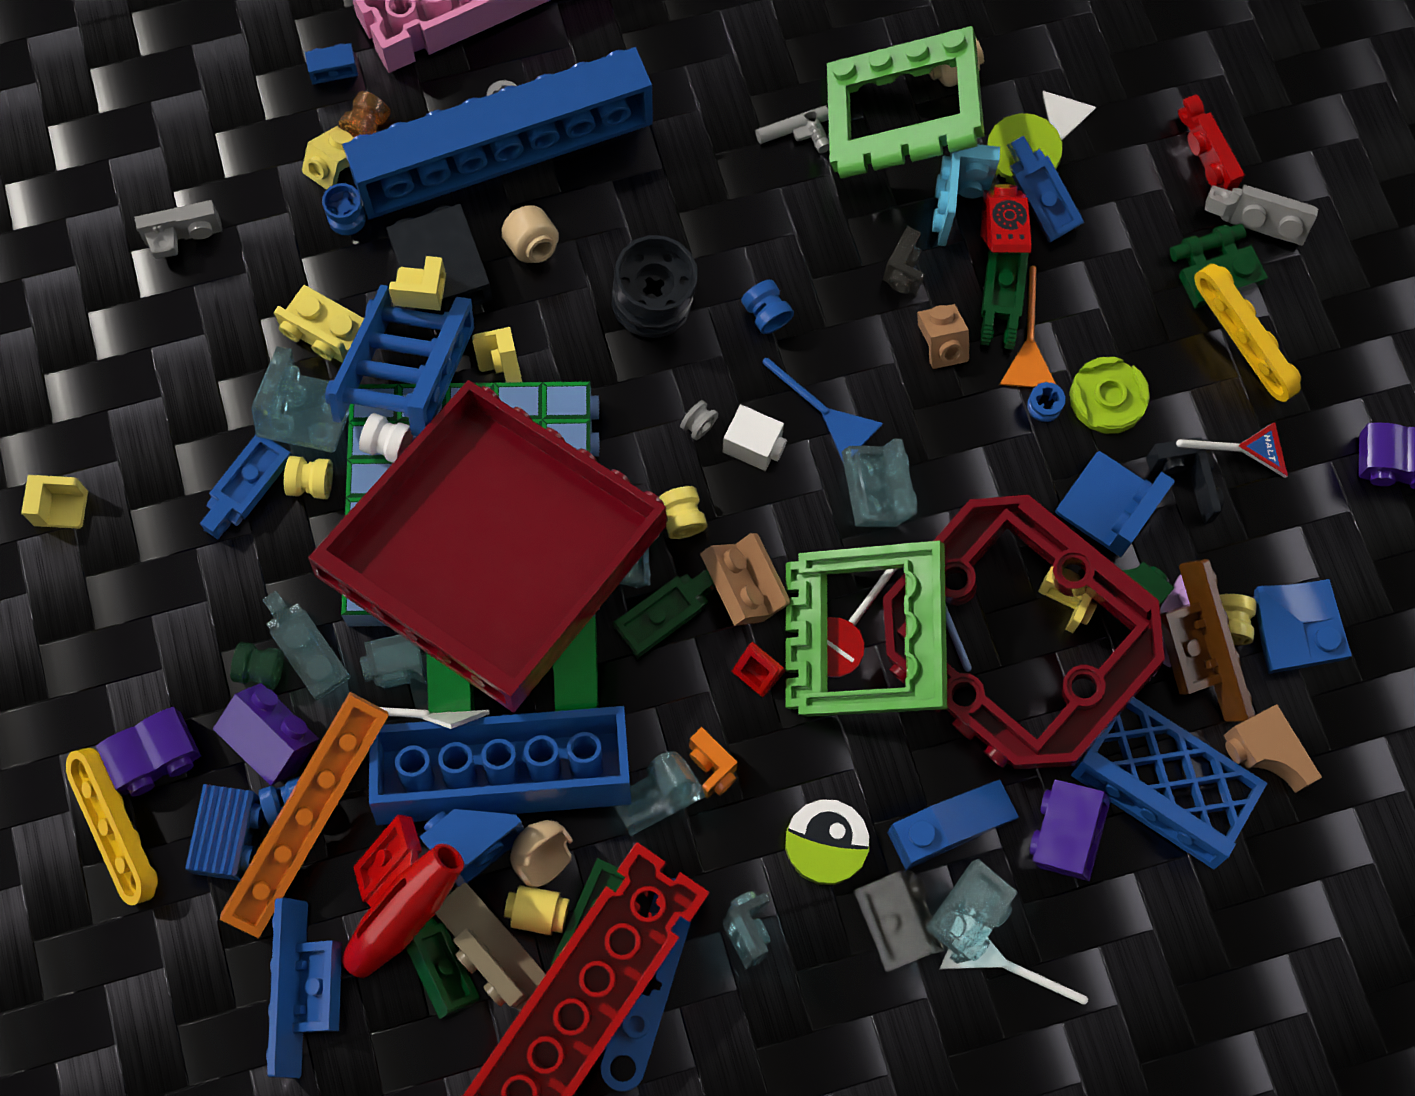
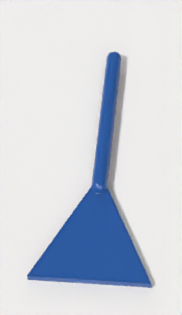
(843, 427)

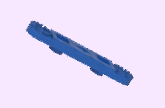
(640, 1027)

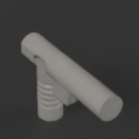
(800, 127)

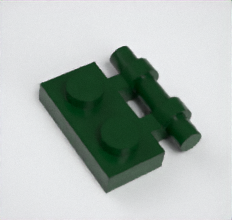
(1241, 263)

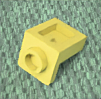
(497, 351)

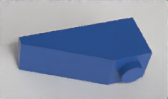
(951, 823)

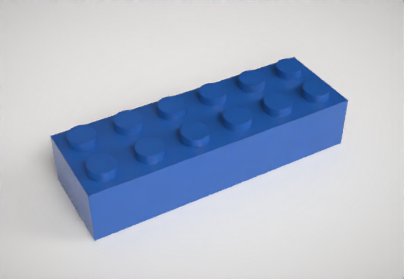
(501, 765)

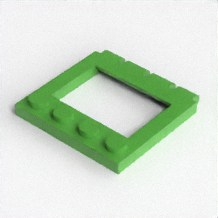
(917, 140)
(924, 630)

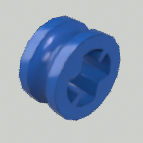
(1055, 393)

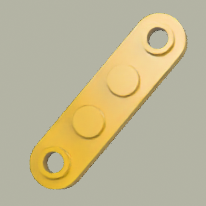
(1247, 332)
(111, 826)

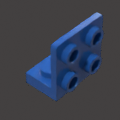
(1112, 502)

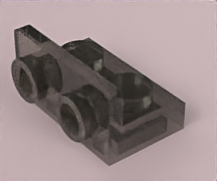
(898, 919)

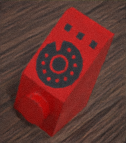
(1006, 219)

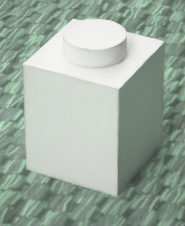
(754, 438)

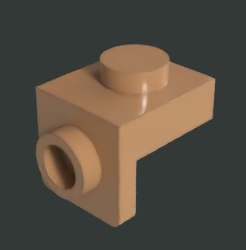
(945, 335)

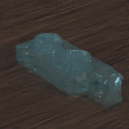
(305, 647)

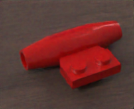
(401, 894)

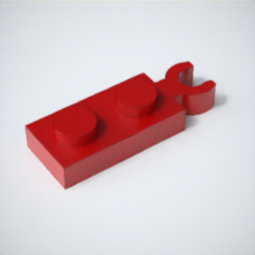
(1210, 145)

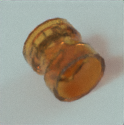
(365, 115)

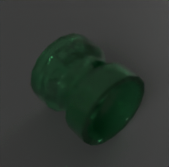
(257, 665)

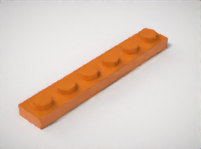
(304, 815)

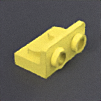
(320, 323)

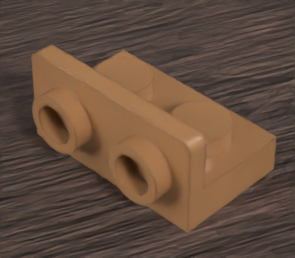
(746, 580)

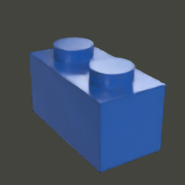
(331, 63)

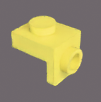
(326, 157)
(1082, 604)

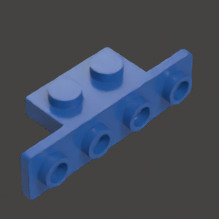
(302, 988)

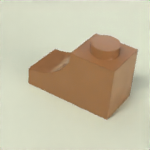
(1272, 745)

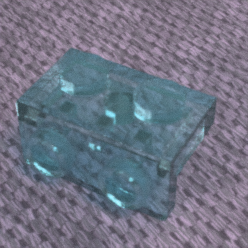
(879, 484)

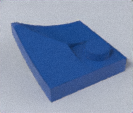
(1300, 626)

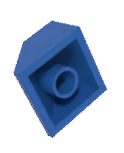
(476, 835)

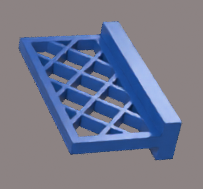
(1159, 810)

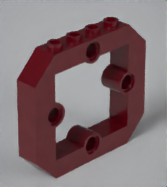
(1116, 681)

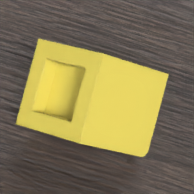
(420, 286)
(54, 501)

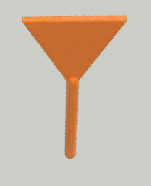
(1028, 366)

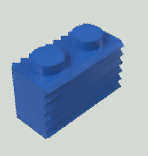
(224, 832)

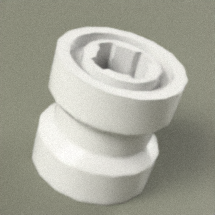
(384, 437)

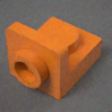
(711, 755)

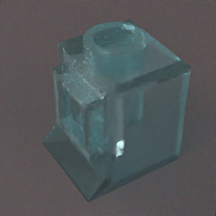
(392, 662)

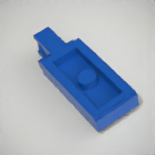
(1045, 190)
(244, 485)

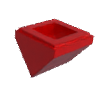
(758, 669)

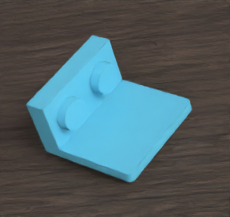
(966, 174)

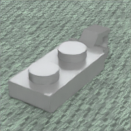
(1263, 212)

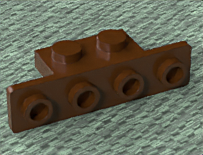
(1202, 644)

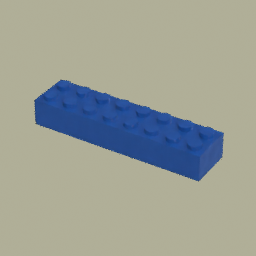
(500, 132)

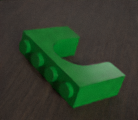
(573, 679)

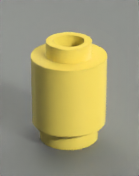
(537, 910)

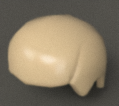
(540, 853)

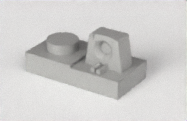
(164, 228)

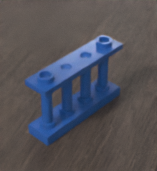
(430, 379)

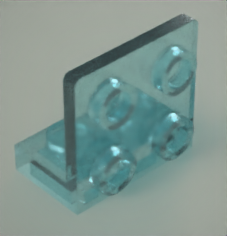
(294, 407)

